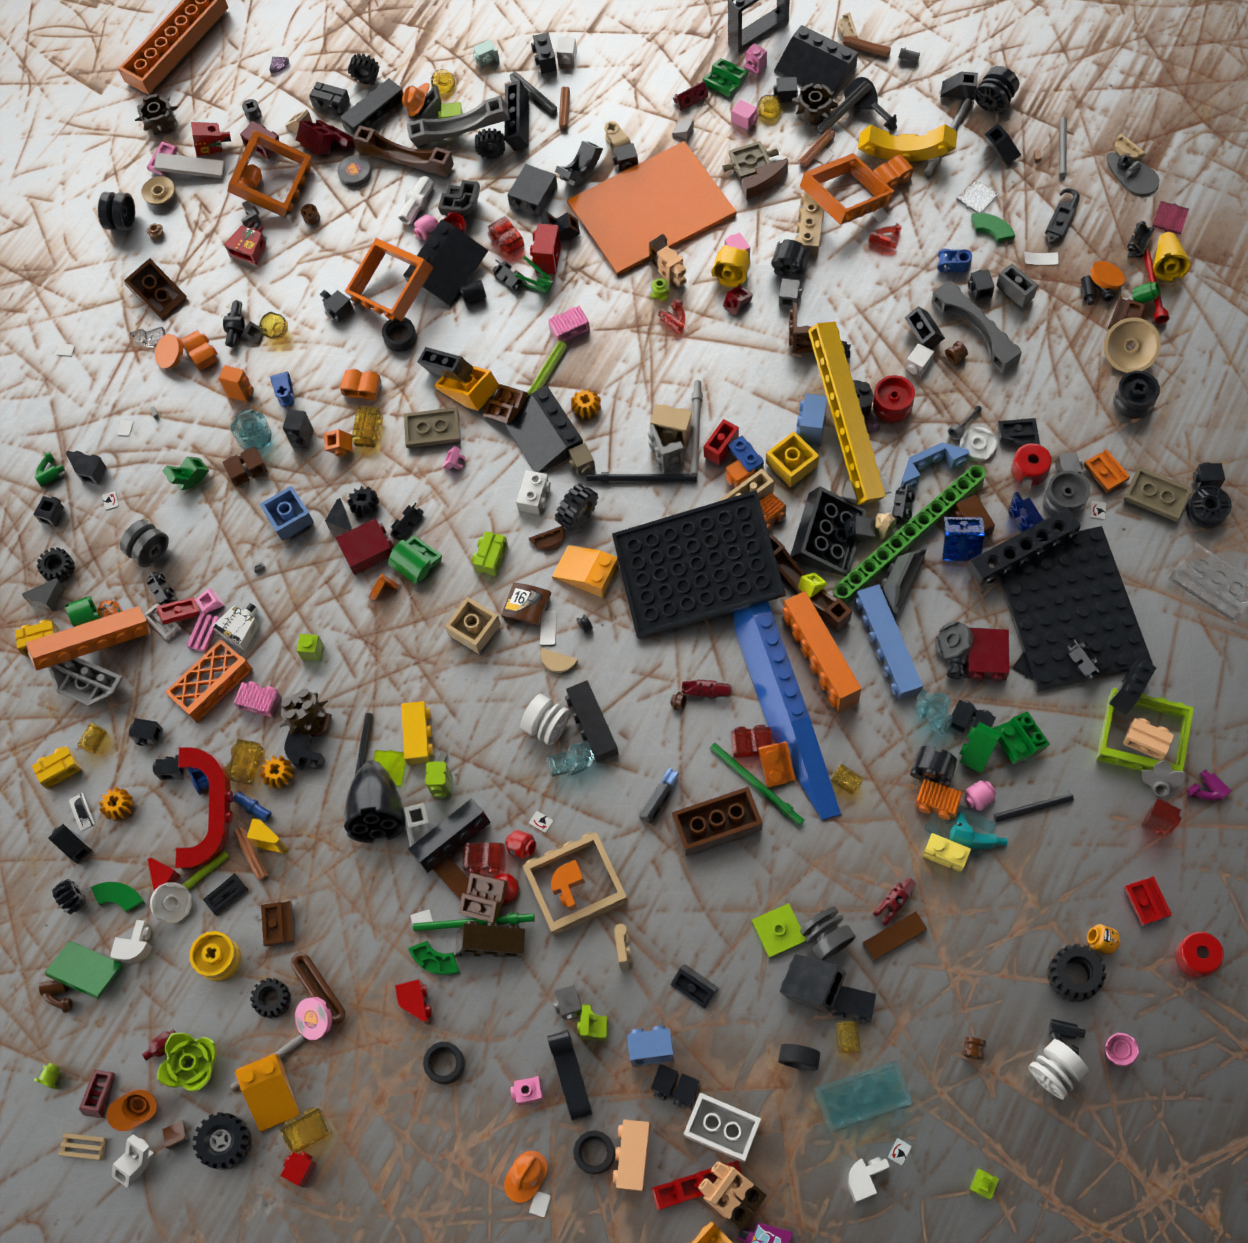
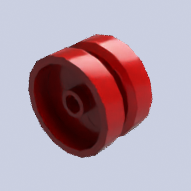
(893, 399)

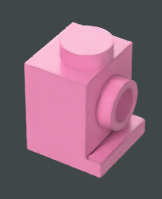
(755, 59)
(535, 1091)

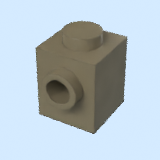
(581, 459)

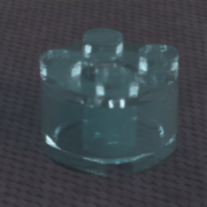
(251, 430)

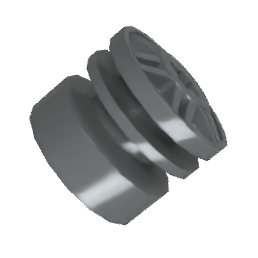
(825, 930)

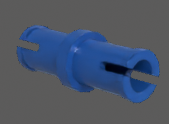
(252, 806)

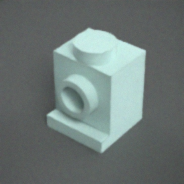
(485, 53)

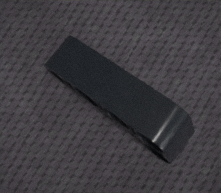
(569, 1074)

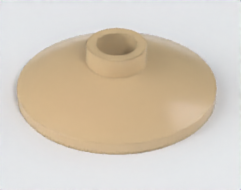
(158, 190)

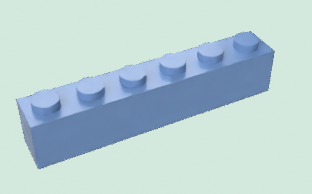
(889, 642)

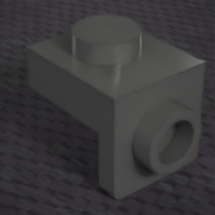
(252, 215)

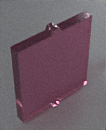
(1170, 217)

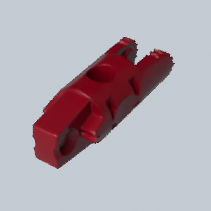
(705, 688)
(902, 893)

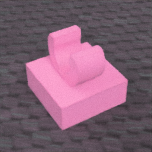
(452, 459)

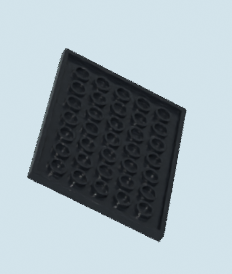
(698, 564)
(1068, 598)

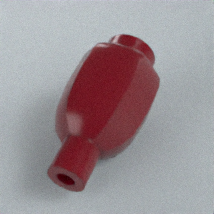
(157, 1045)

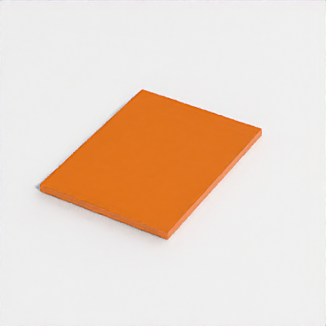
(656, 197)

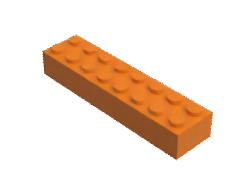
(170, 42)

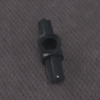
(233, 324)

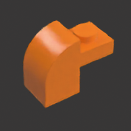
(563, 880)

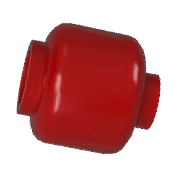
(520, 844)

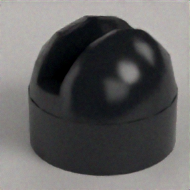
(1123, 166)

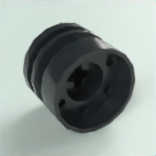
(996, 89)

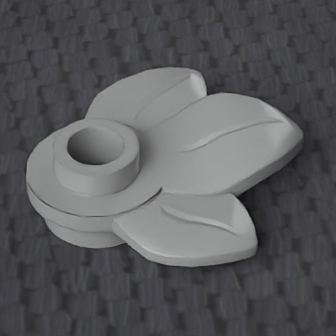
(1163, 775)

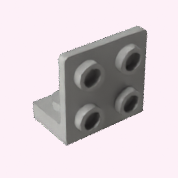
(666, 457)

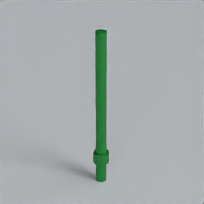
(786, 808)
(511, 919)

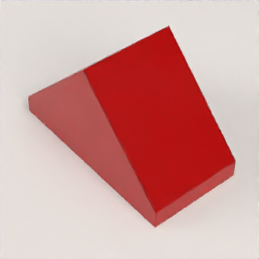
(161, 873)

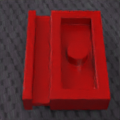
(1147, 901)

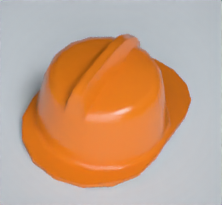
(414, 98)
(131, 1110)
(525, 1176)

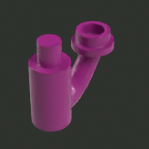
(1218, 788)

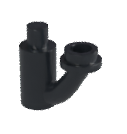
(1089, 291)
(1065, 1029)

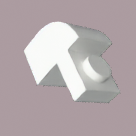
(415, 822)
(133, 950)
(132, 1162)
(860, 1180)

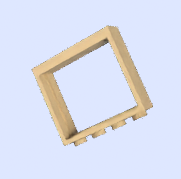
(585, 913)

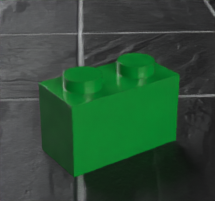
(980, 747)

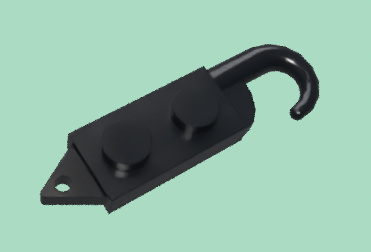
(1062, 216)

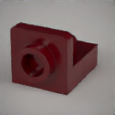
(736, 298)

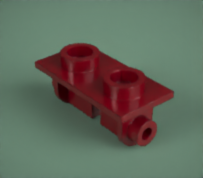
(691, 95)

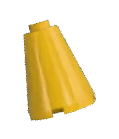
(1170, 258)

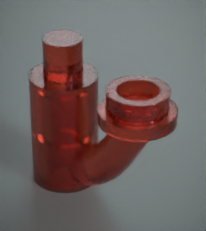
(877, 237)
(670, 320)

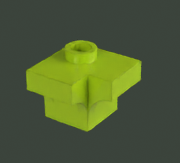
(592, 1026)

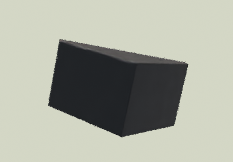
(338, 519)

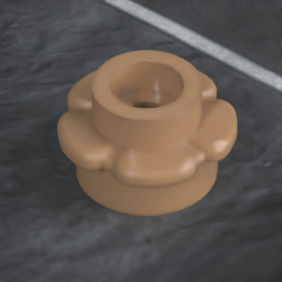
(155, 231)

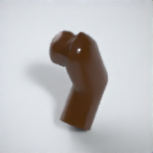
(324, 726)

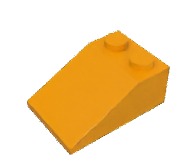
(473, 393)
(587, 569)
(267, 1092)

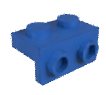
(746, 454)

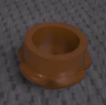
(678, 701)

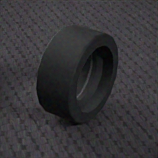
(400, 345)
(433, 1050)
(799, 1057)
(589, 1135)

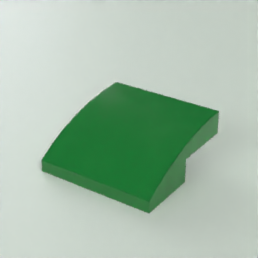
(725, 77)

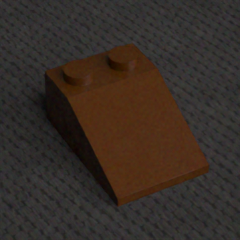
(154, 288)

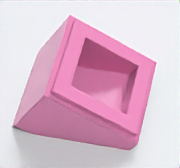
(209, 601)

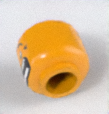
(1103, 939)

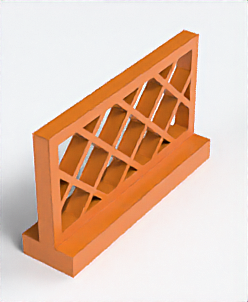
(217, 688)

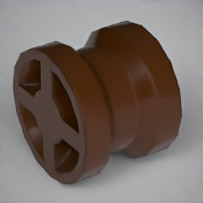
(307, 210)
(956, 352)
(974, 1048)

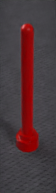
(1161, 314)

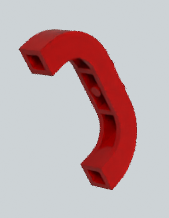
(219, 808)

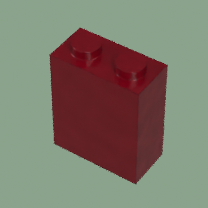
(365, 545)
(989, 655)

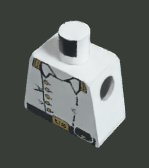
(238, 625)

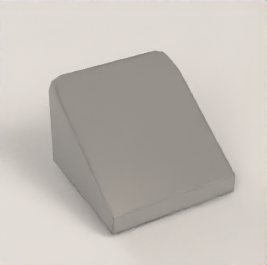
(683, 128)
(849, 493)

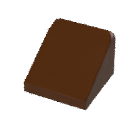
(175, 1135)

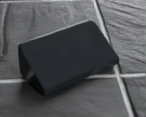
(655, 802)
(694, 985)

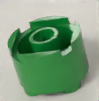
(82, 611)

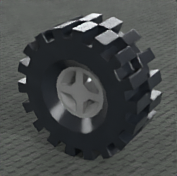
(576, 507)
(213, 1135)

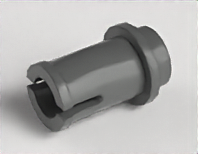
(909, 55)

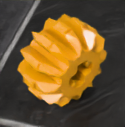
(585, 403)
(280, 764)
(114, 797)

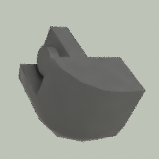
(460, 198)

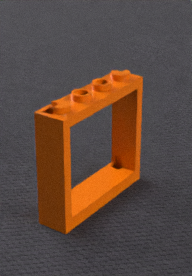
(851, 163)
(261, 199)
(369, 266)

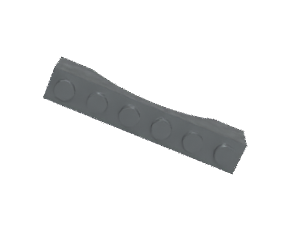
(952, 301)

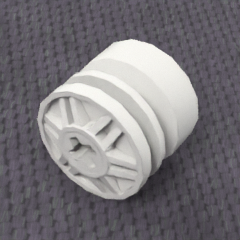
(545, 719)
(1057, 1069)

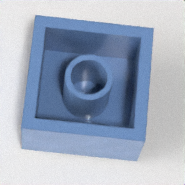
(812, 419)
(286, 513)
(650, 1046)

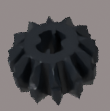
(358, 506)
(68, 896)

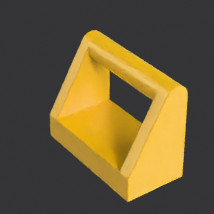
(264, 838)

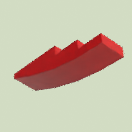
(684, 1188)

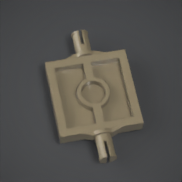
(747, 158)

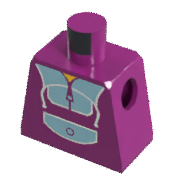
(765, 1234)

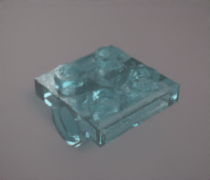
(934, 710)

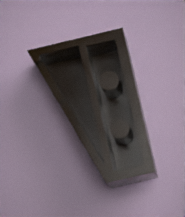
(490, 940)

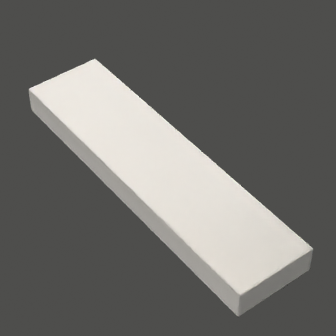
(189, 165)

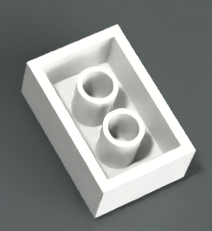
(722, 1127)

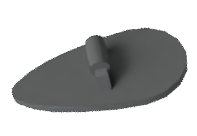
(1137, 178)

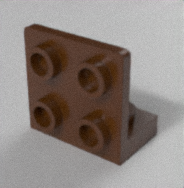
(798, 336)

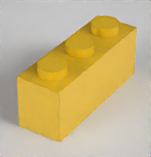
(416, 733)

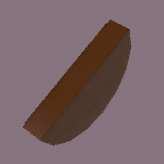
(548, 540)

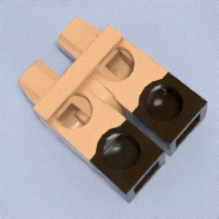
(667, 261)
(726, 1189)

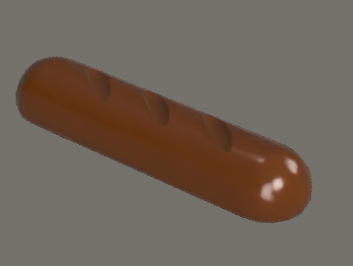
(317, 986)

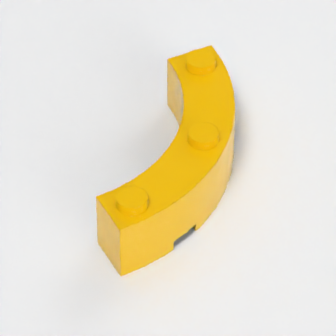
(911, 146)

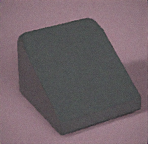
(251, 333)

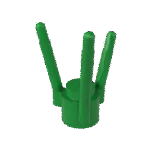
(543, 283)

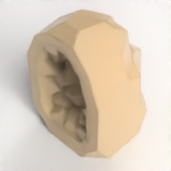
(884, 525)

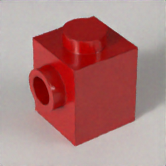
(298, 1168)

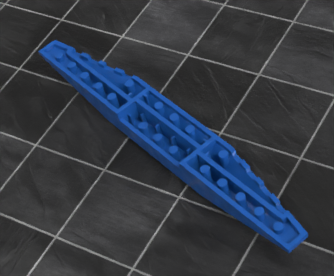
(784, 703)

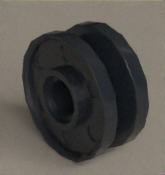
(1213, 497)

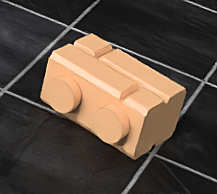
(1148, 738)

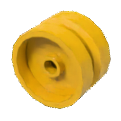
(215, 956)

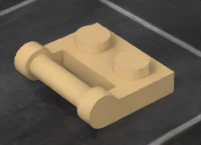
(623, 951)

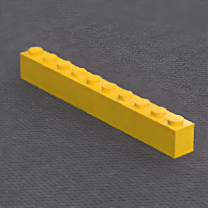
(846, 413)

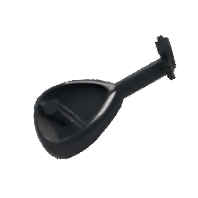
(870, 101)

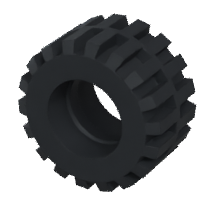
(1089, 961)

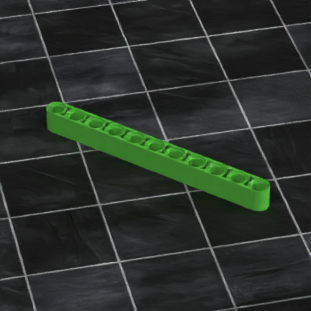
(914, 527)

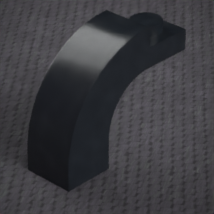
(581, 165)

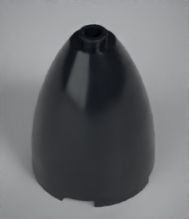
(373, 805)

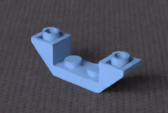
(953, 455)

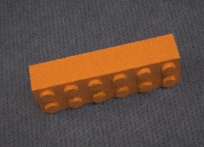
(821, 652)

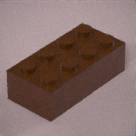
(717, 821)

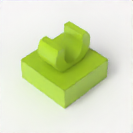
(984, 1184)

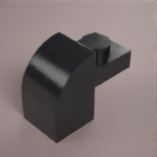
(567, 224)
(298, 752)

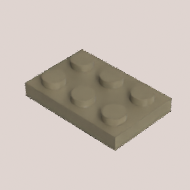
(431, 427)
(1157, 494)

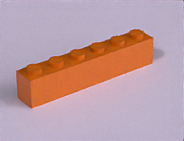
(87, 638)

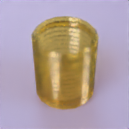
(91, 738)
(847, 779)
(848, 1036)

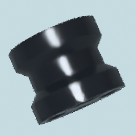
(251, 109)
(957, 668)

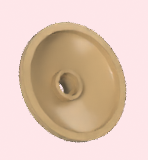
(1145, 341)

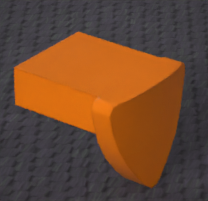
(382, 581)

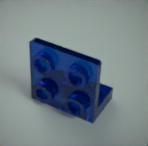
(1023, 512)
(962, 538)

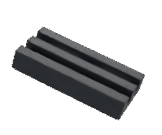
(230, 899)

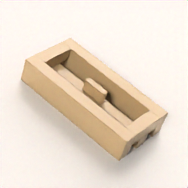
(65, 1144)

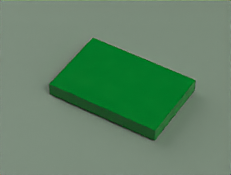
(83, 970)

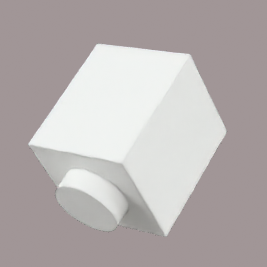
(566, 50)
(919, 360)

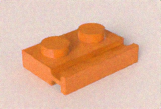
(1106, 470)
(776, 764)

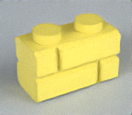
(946, 852)

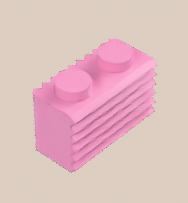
(569, 324)
(258, 699)

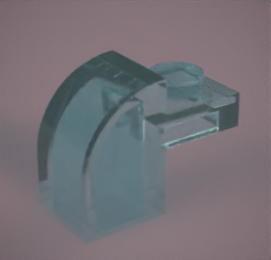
(571, 762)

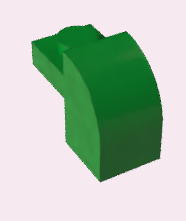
(188, 474)

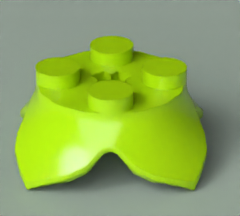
(181, 1048)

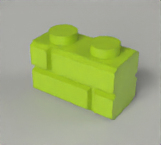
(490, 553)
(438, 779)

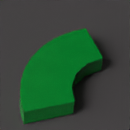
(994, 225)
(117, 894)
(434, 961)

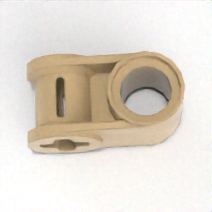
(615, 135)

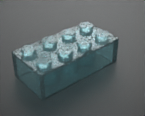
(862, 1096)

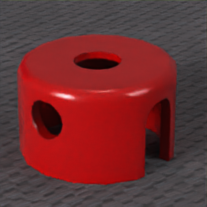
(1023, 468)
(1191, 963)

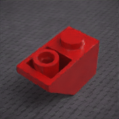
(412, 999)

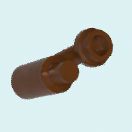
(52, 987)

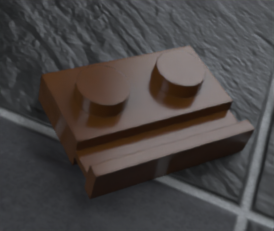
(1126, 309)
(277, 923)

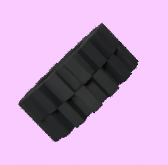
(363, 68)
(482, 144)
(49, 558)
(262, 989)

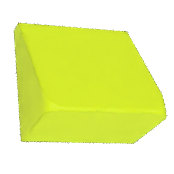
(811, 584)

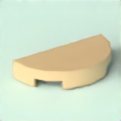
(846, 26)
(1125, 146)
(557, 662)

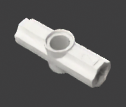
(416, 200)

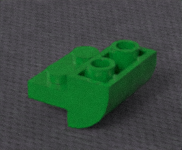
(414, 558)
(1021, 738)

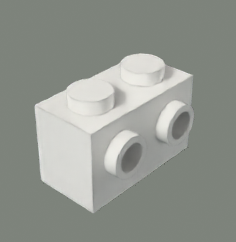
(533, 492)

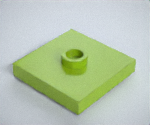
(778, 930)

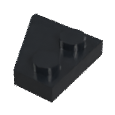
(1019, 431)

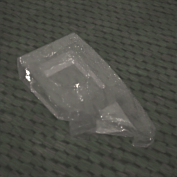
(150, 337)

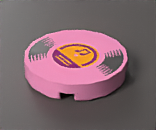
(313, 1018)

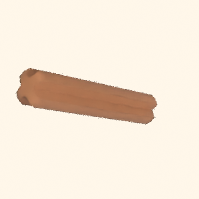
(866, 46)
(564, 107)
(816, 148)
(250, 854)

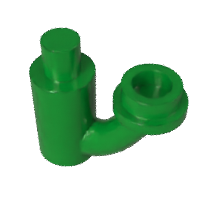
(45, 476)

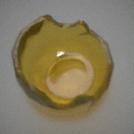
(443, 80)
(769, 107)
(273, 325)

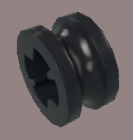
(584, 623)

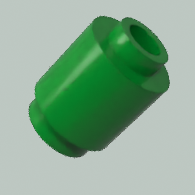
(1146, 292)

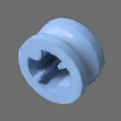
(670, 777)

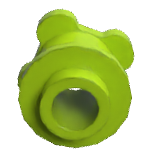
(660, 289)
(49, 1075)

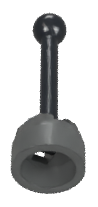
(957, 430)

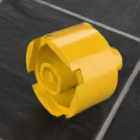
(731, 266)

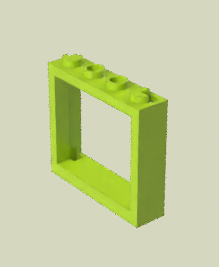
(1139, 762)

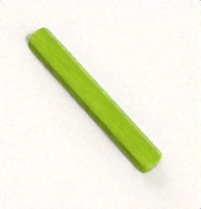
(548, 367)

